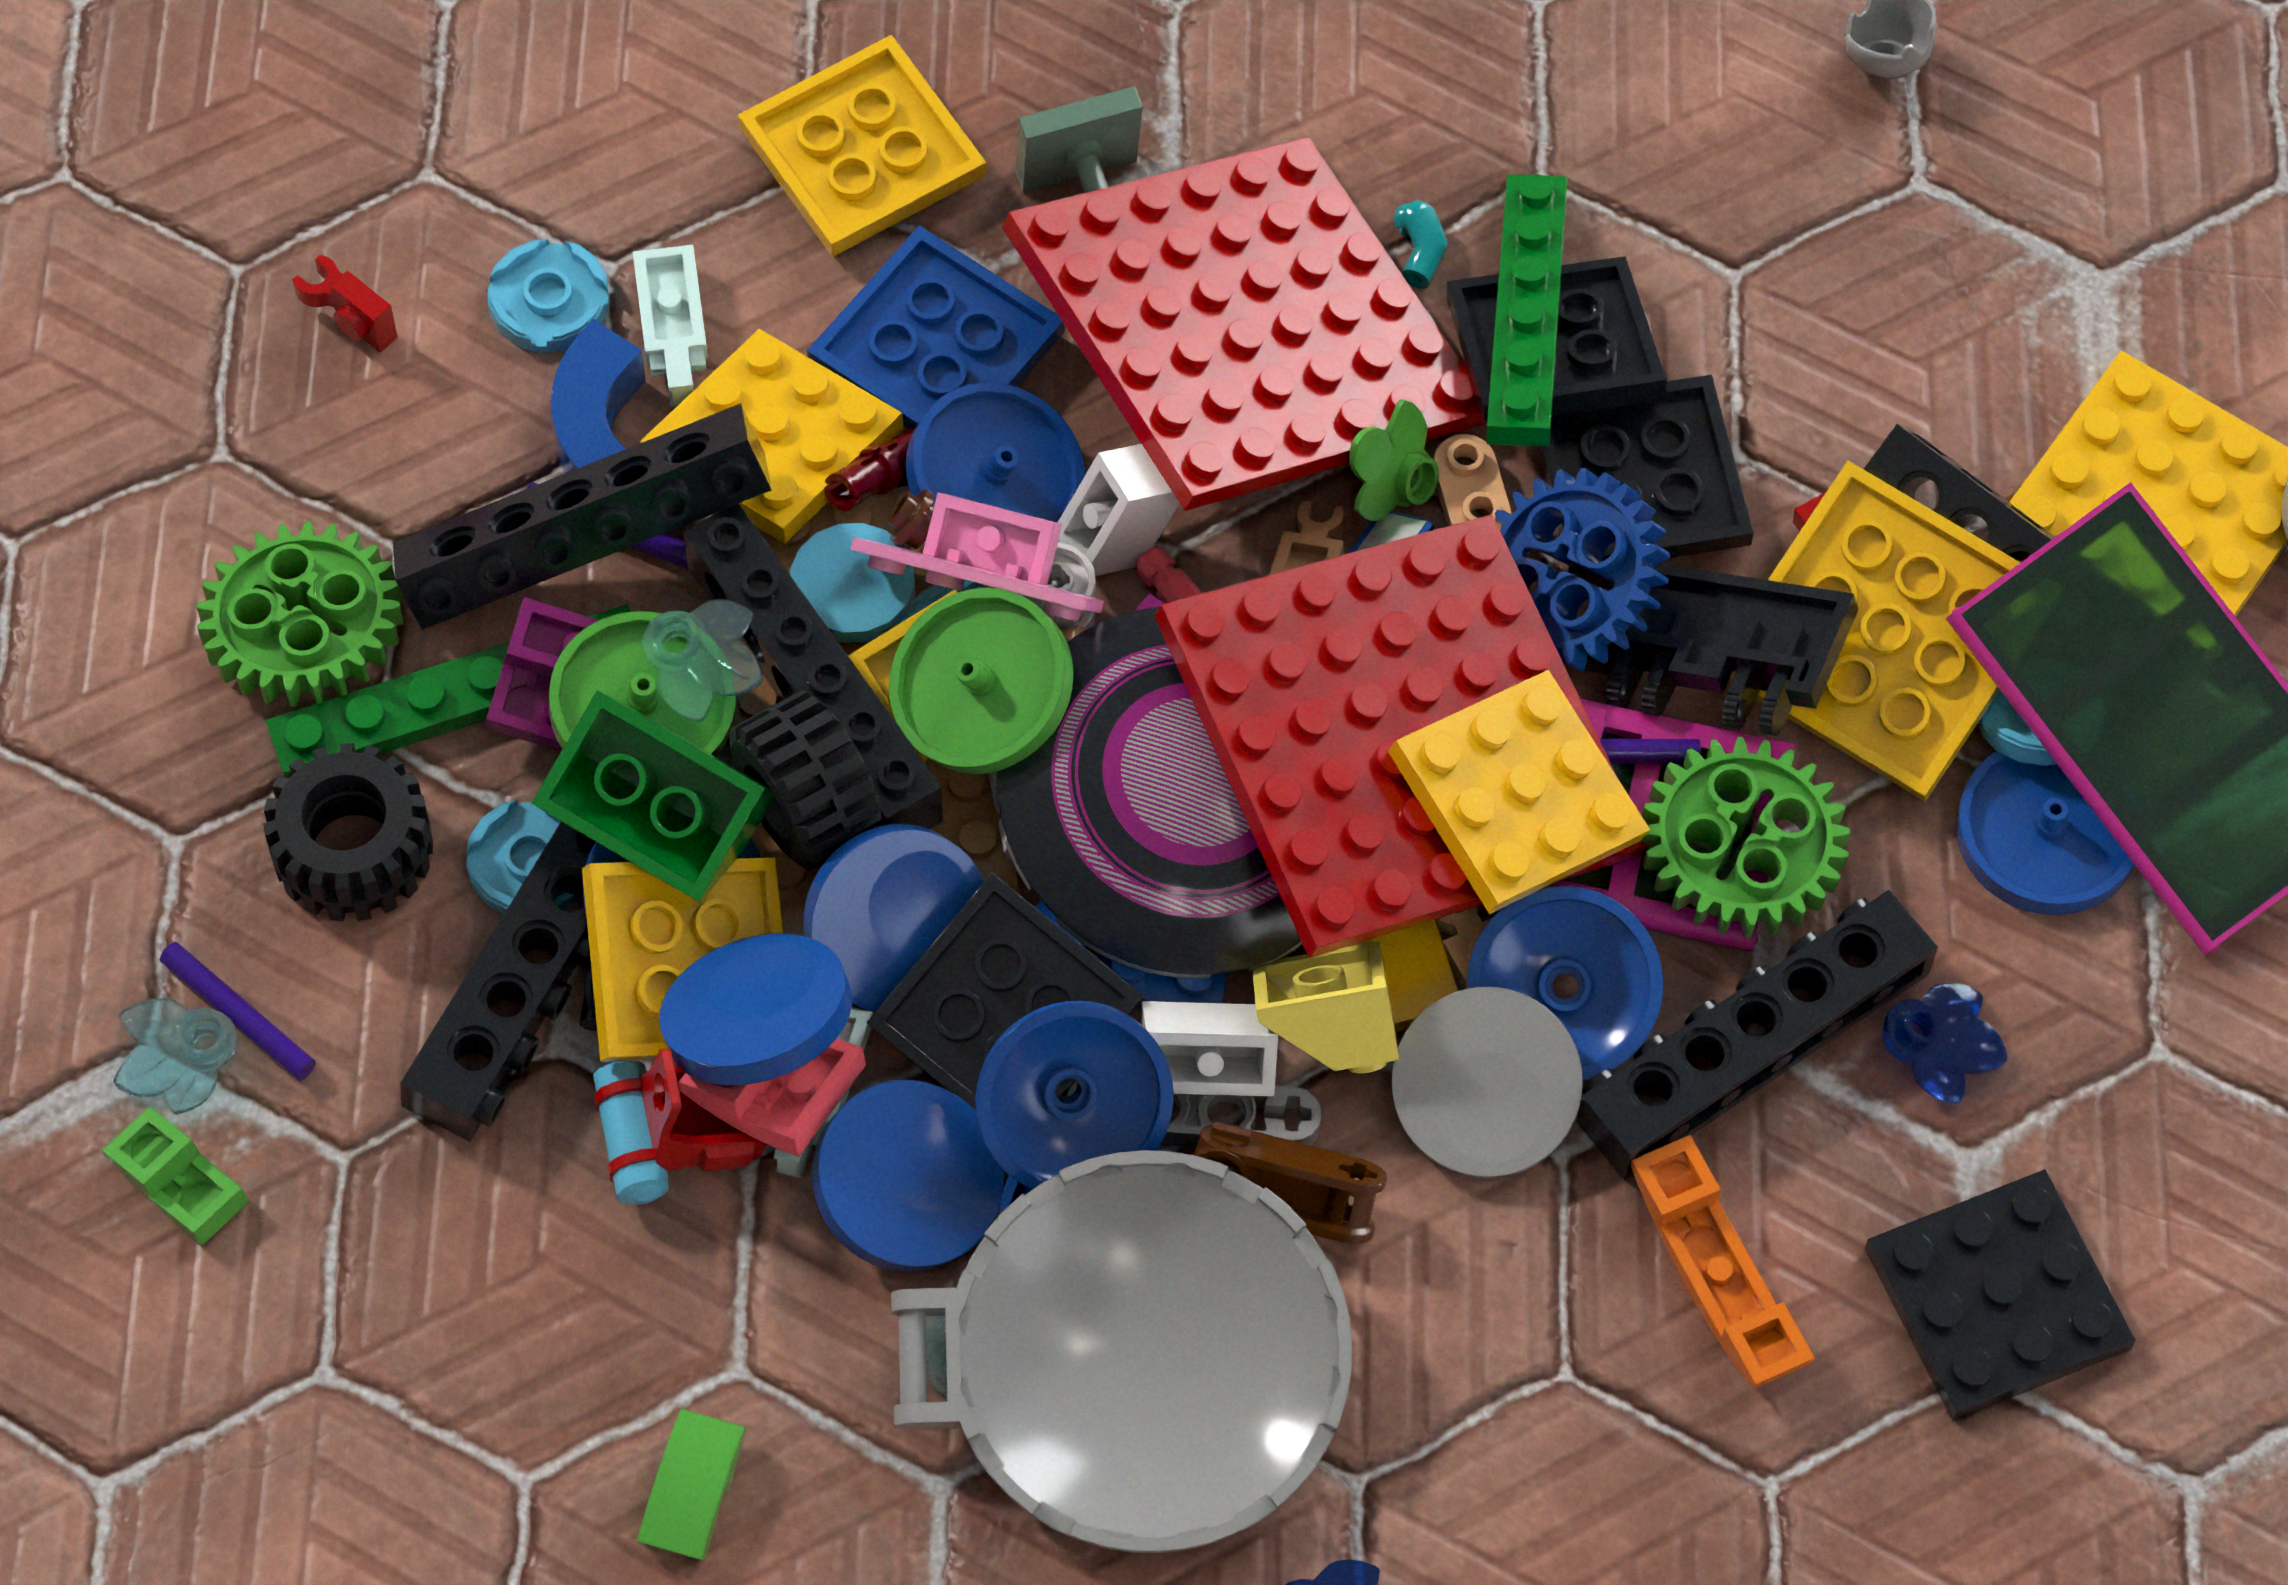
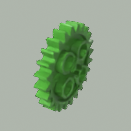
(300, 613)
(1798, 862)

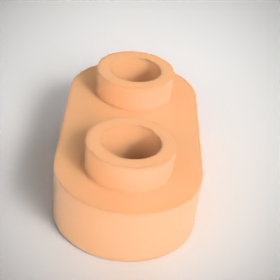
(1469, 486)

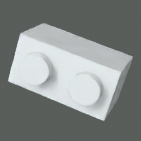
(1118, 509)
(1214, 1047)

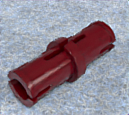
(873, 473)

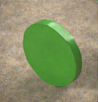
(613, 661)
(981, 680)

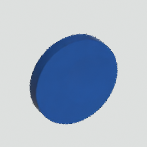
(996, 450)
(2036, 839)
(886, 903)
(755, 1009)
(906, 1176)

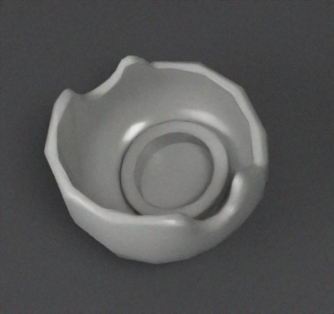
(1891, 37)

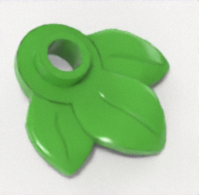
(1393, 464)

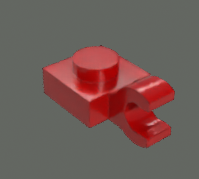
(357, 307)

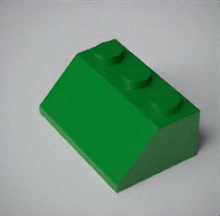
(653, 797)

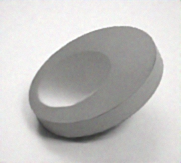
(1487, 1082)

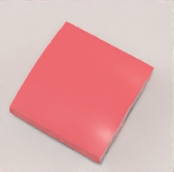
(787, 1108)

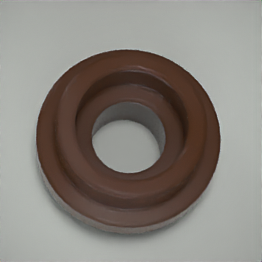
(912, 519)

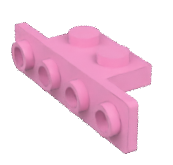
(987, 548)

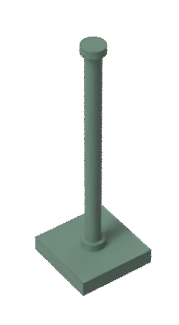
(1079, 141)

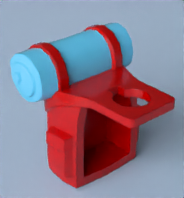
(660, 1129)

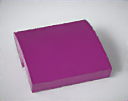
(523, 686)

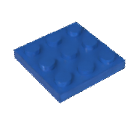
(934, 326)

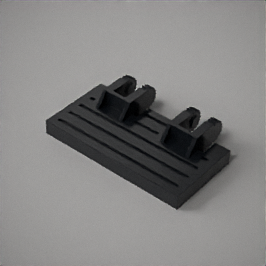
(1720, 623)

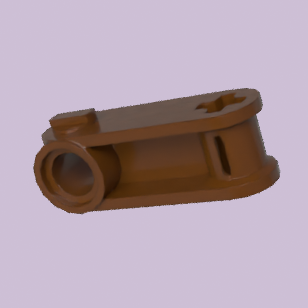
(1304, 1176)

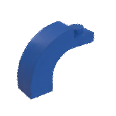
(589, 391)

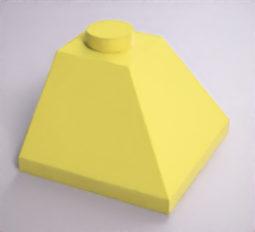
(1331, 1006)

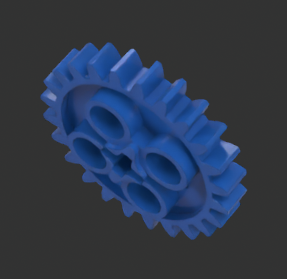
(1594, 517)

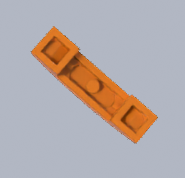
(1716, 1266)

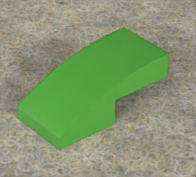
(175, 1176)
(691, 1484)

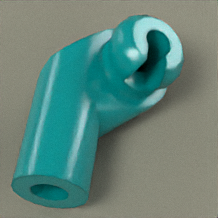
(1429, 241)

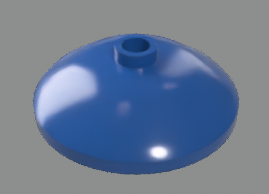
(1595, 943)
(1118, 1101)

